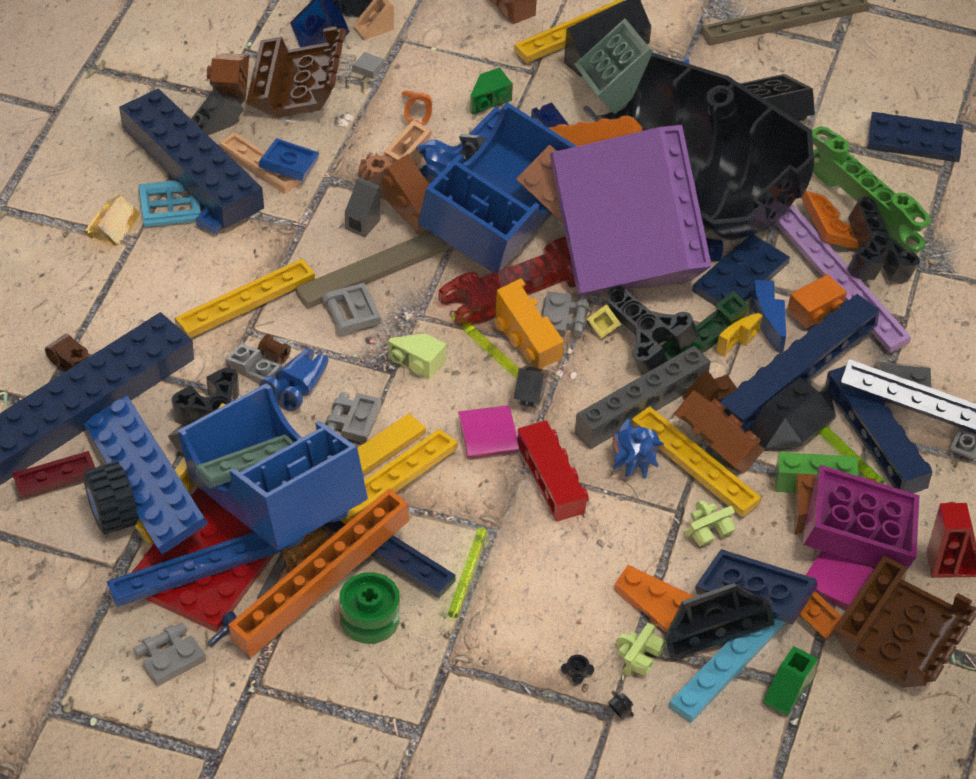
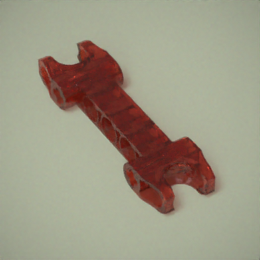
(481, 293)

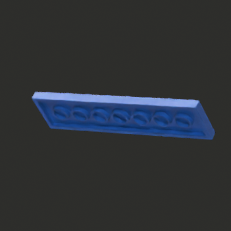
(158, 491)

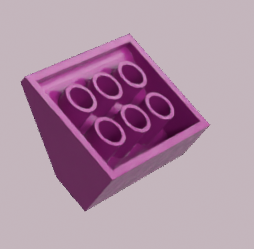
(861, 519)

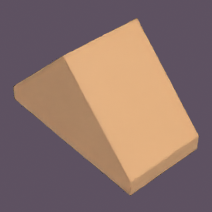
(376, 19)
(407, 141)

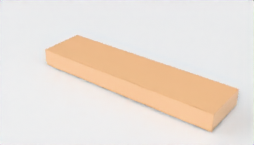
(249, 157)

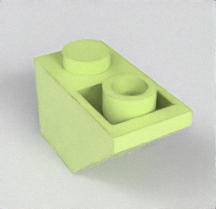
(418, 352)

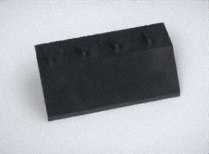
(589, 32)

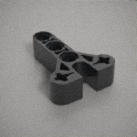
(877, 247)
(650, 328)
(222, 388)

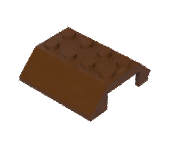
(297, 78)
(902, 628)

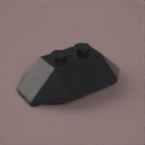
(794, 416)
(716, 619)

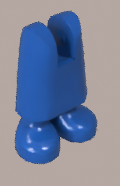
(297, 379)

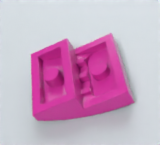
(488, 431)

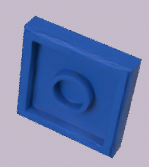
(289, 159)

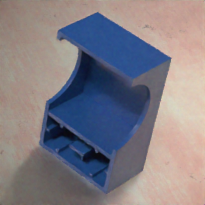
(479, 201)
(288, 491)

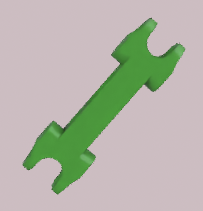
(842, 169)

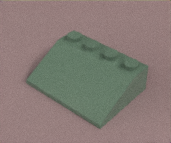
(616, 65)

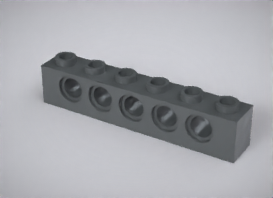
(652, 389)

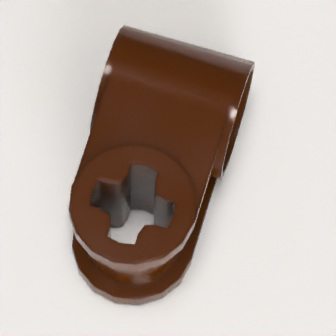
(66, 352)

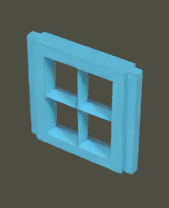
(172, 216)

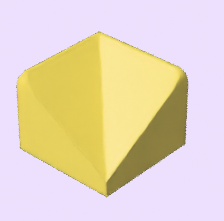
(604, 321)

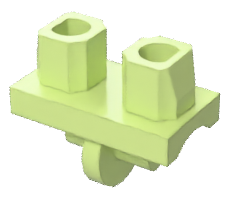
(701, 528)
(636, 649)

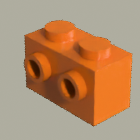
(816, 300)

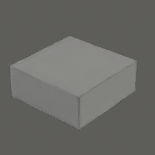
(368, 65)

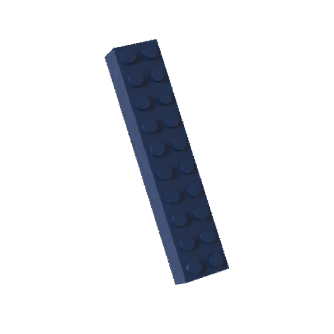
(66, 403)

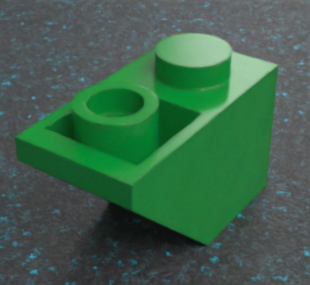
(490, 91)
(791, 681)

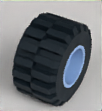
(110, 497)

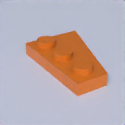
(827, 221)
(651, 595)

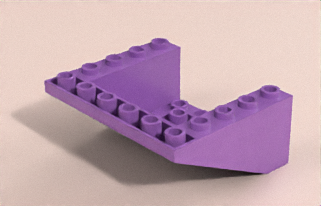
(631, 211)

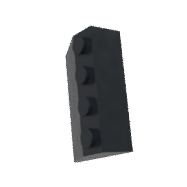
(786, 94)

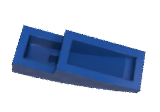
(772, 311)

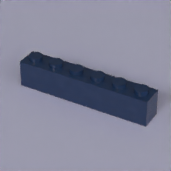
(881, 435)

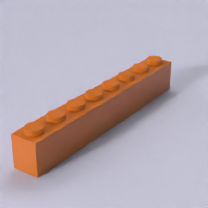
(319, 572)

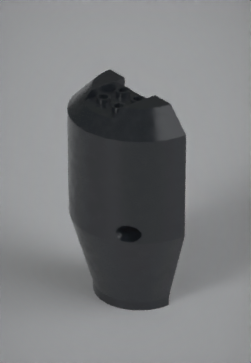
(741, 149)

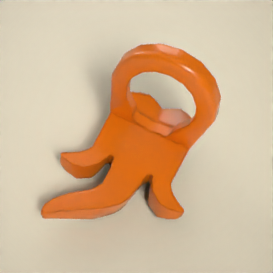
(417, 96)

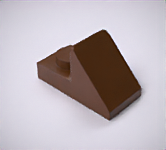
(711, 387)

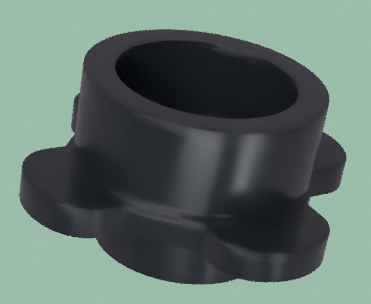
(577, 662)
(621, 705)

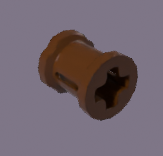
(274, 349)

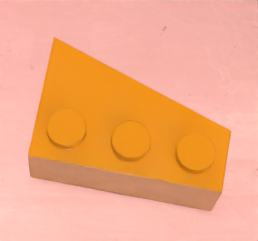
(526, 327)

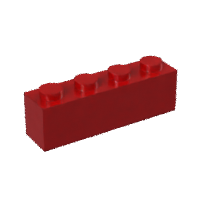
(552, 470)

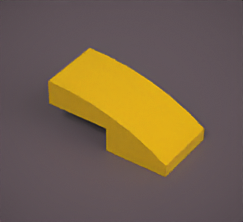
(740, 331)

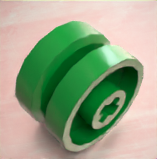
(369, 608)

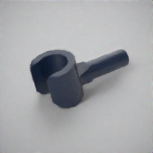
(226, 619)

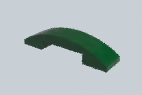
(727, 312)

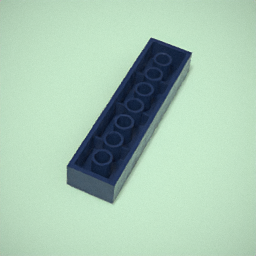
(192, 157)

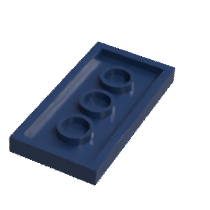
(915, 136)
(738, 269)
(783, 588)

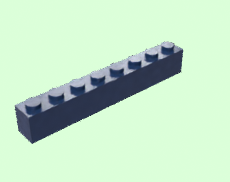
(803, 358)

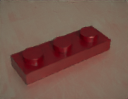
(52, 474)

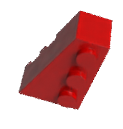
(952, 543)

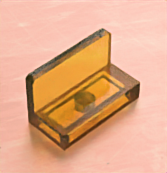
(113, 220)

